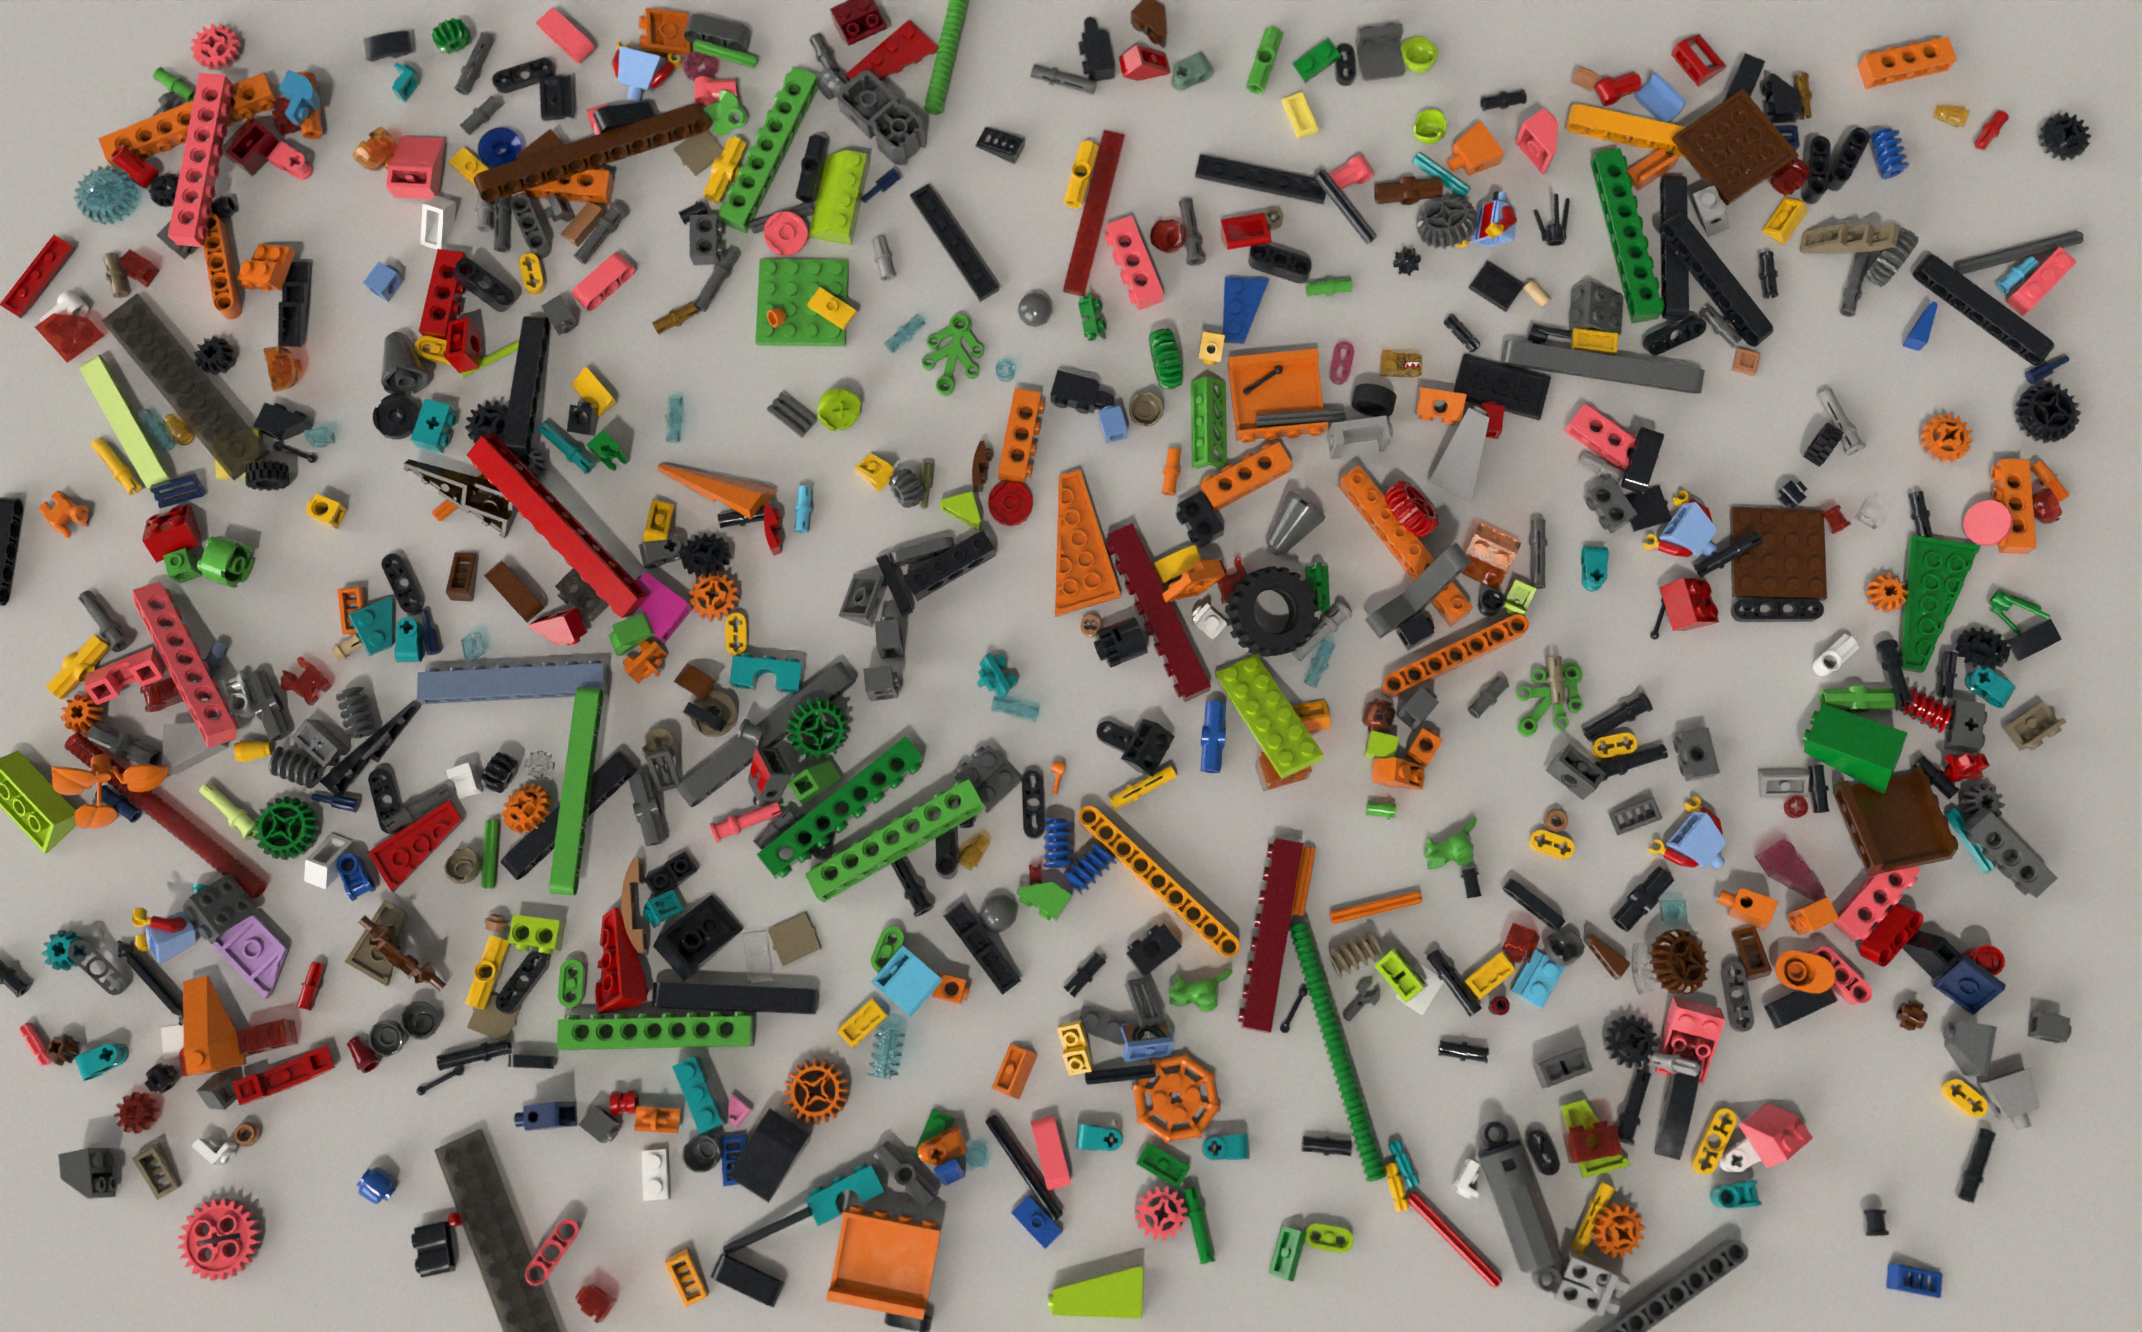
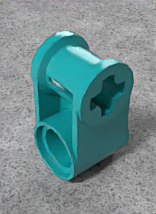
(1594, 563)
(408, 645)
(1990, 686)
(101, 1059)
(1093, 1138)
(1231, 1147)
(1739, 1193)

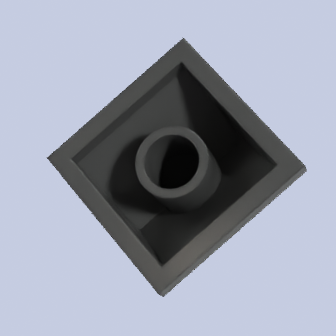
(863, 599)

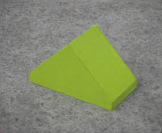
(962, 508)

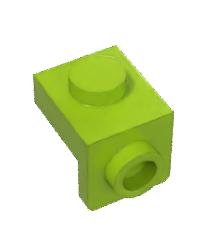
(1519, 597)

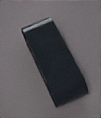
(621, 115)
(1851, 151)
(1821, 162)
(1288, 271)
(477, 275)
(1642, 460)
(1797, 1006)
(747, 1280)

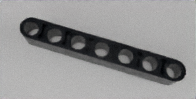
(1673, 271)
(1716, 279)
(1983, 309)
(526, 384)
(541, 841)
(734, 998)

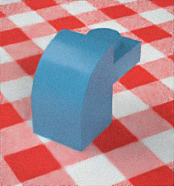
(302, 96)

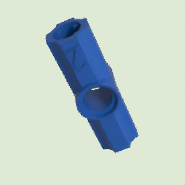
(1213, 737)

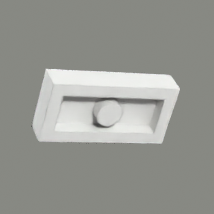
(655, 1174)

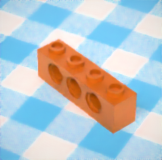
(1876, 74)
(598, 192)
(1022, 402)
(2018, 473)
(1259, 477)

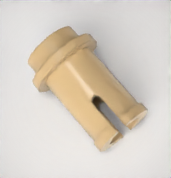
(1536, 293)
(347, 647)

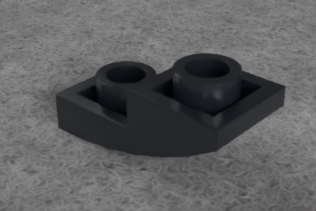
(388, 44)
(2034, 639)
(671, 875)

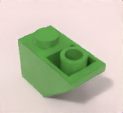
(814, 781)
(1047, 897)

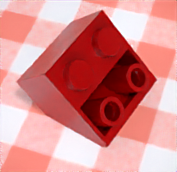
(171, 532)
(1689, 604)

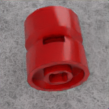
(1987, 957)

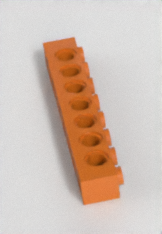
(178, 118)
(1401, 543)

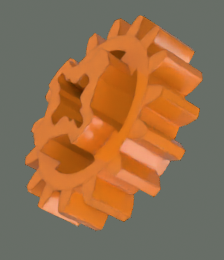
(1941, 427)
(709, 591)
(526, 808)
(1626, 1221)

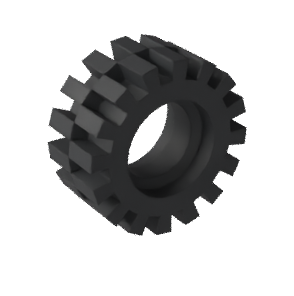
(1823, 444)
(267, 475)

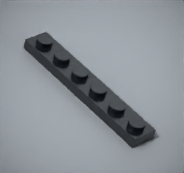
(1259, 179)
(954, 242)

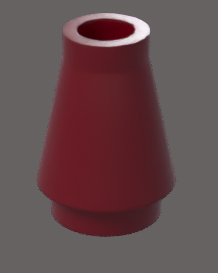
(363, 1055)

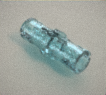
(905, 333)
(673, 418)
(156, 430)
(1313, 678)
(1015, 709)

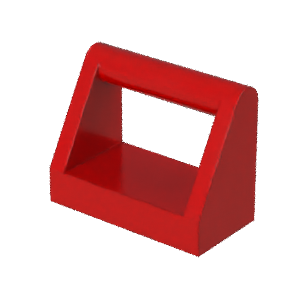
(1693, 64)
(1245, 227)

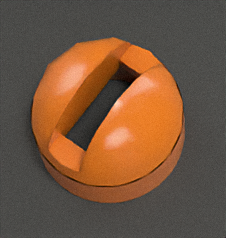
(776, 317)

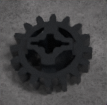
(2064, 136)
(483, 418)
(705, 555)
(1982, 648)
(1626, 1033)

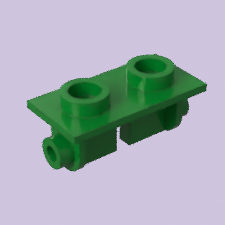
(1091, 308)
(1318, 579)

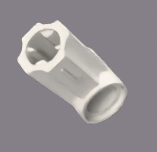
(69, 304)
(1835, 655)

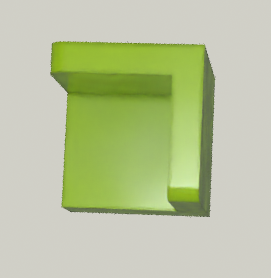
(1381, 745)

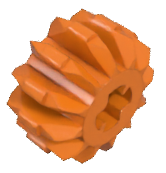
(1894, 590)
(73, 714)

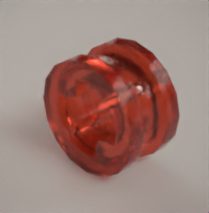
(1801, 802)
(1035, 874)

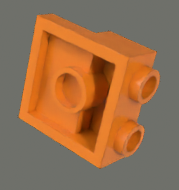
(663, 32)
(267, 268)
(1195, 580)

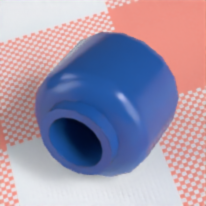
(376, 1185)

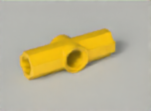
(1083, 163)
(725, 169)
(77, 666)
(481, 987)

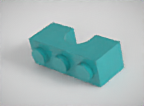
(747, 670)
(698, 1096)
(825, 1201)

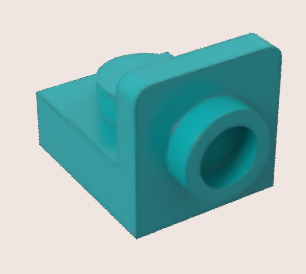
(406, 83)
(662, 908)

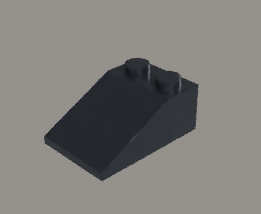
(697, 937)
(769, 1155)

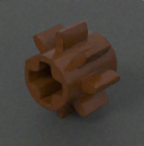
(1911, 1015)
(62, 1049)

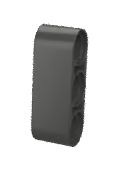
(717, 32)
(524, 219)

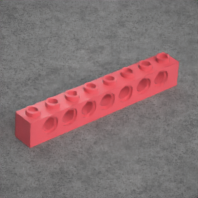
(193, 168)
(213, 732)

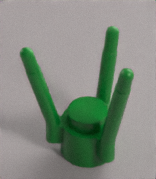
(2003, 601)

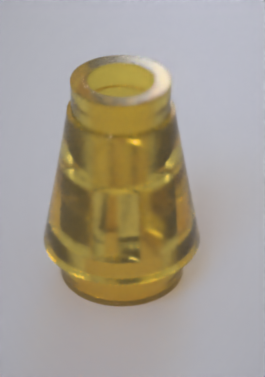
(1952, 115)
(178, 430)
(972, 854)

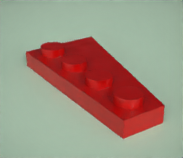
(899, 50)
(413, 845)

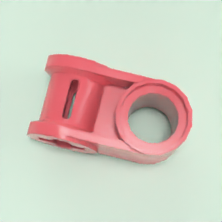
(291, 161)

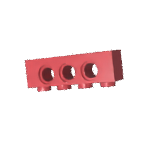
(1126, 231)
(1598, 441)
(1849, 921)

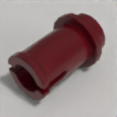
(1504, 1003)

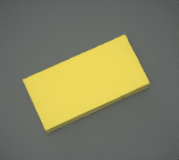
(1300, 115)

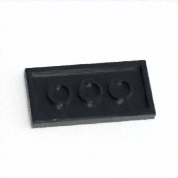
(1515, 388)

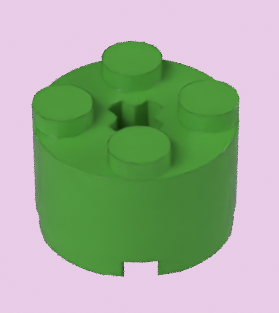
(226, 561)

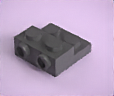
(990, 776)

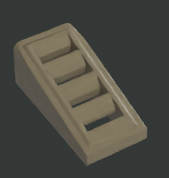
(144, 1169)

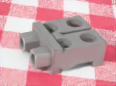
(1590, 1284)

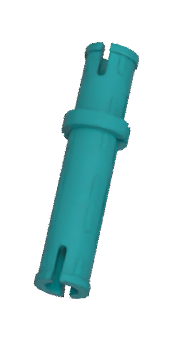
(573, 453)

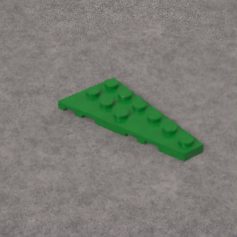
(1934, 582)

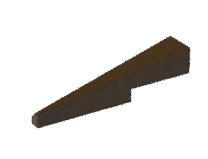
(469, 494)

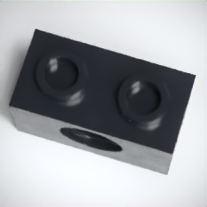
(1147, 963)

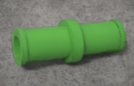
(174, 84)
(1328, 287)

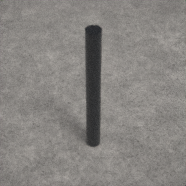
(767, 1230)

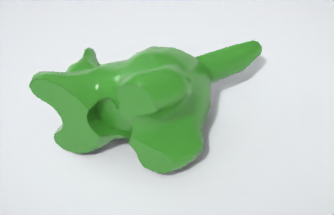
(1455, 848)
(1202, 992)

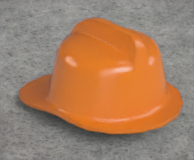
(1804, 971)

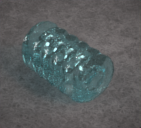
(886, 1053)

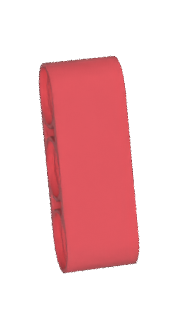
(565, 35)
(603, 281)
(1850, 978)
(1050, 1152)
(556, 1240)

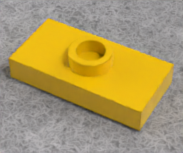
(467, 165)
(832, 308)
(1594, 341)
(1490, 975)
(862, 1023)

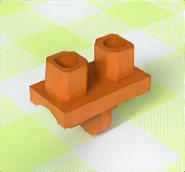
(646, 662)
(657, 1119)

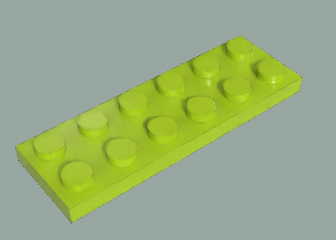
(1269, 716)

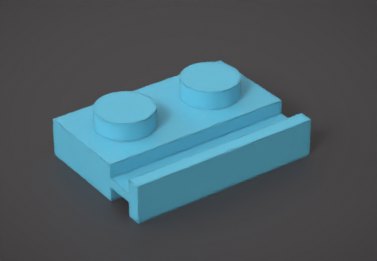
(1537, 979)

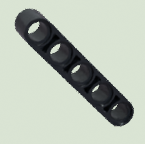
(10, 523)

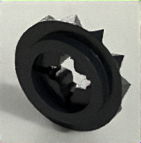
(158, 195)

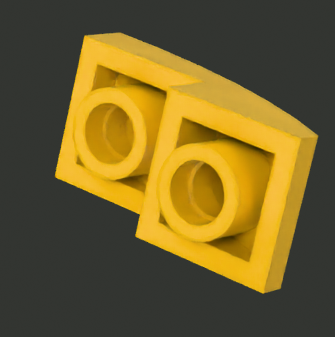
(1176, 564)
(1076, 1048)

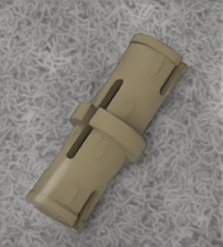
(115, 275)
(1556, 680)

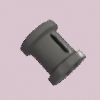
(752, 732)

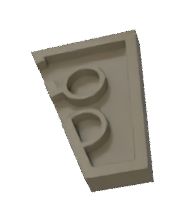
(364, 956)

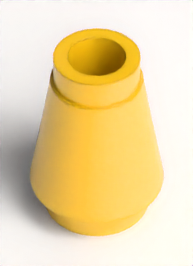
(251, 750)

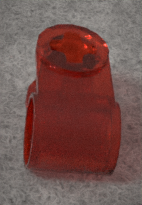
(160, 695)

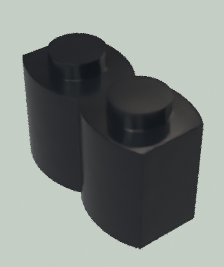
(433, 1249)

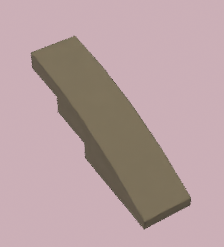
(1846, 239)

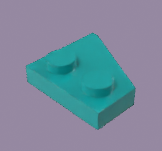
(374, 626)

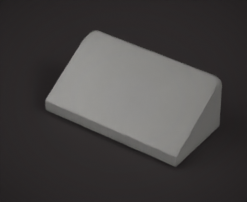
(1783, 782)

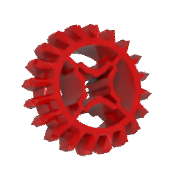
(1411, 509)

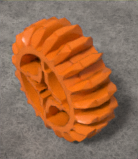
(809, 1100)

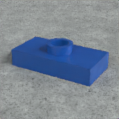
(1037, 1222)

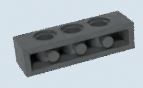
(2038, 875)

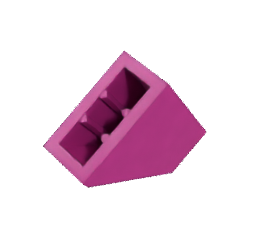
(662, 607)

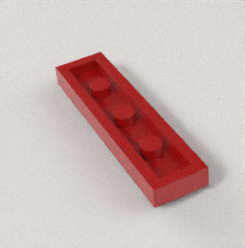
(37, 276)

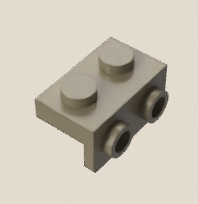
(2033, 726)

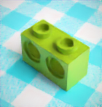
(537, 929)
(1401, 975)

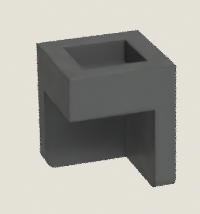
(218, 1092)

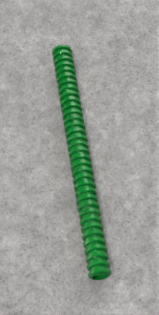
(1337, 1052)

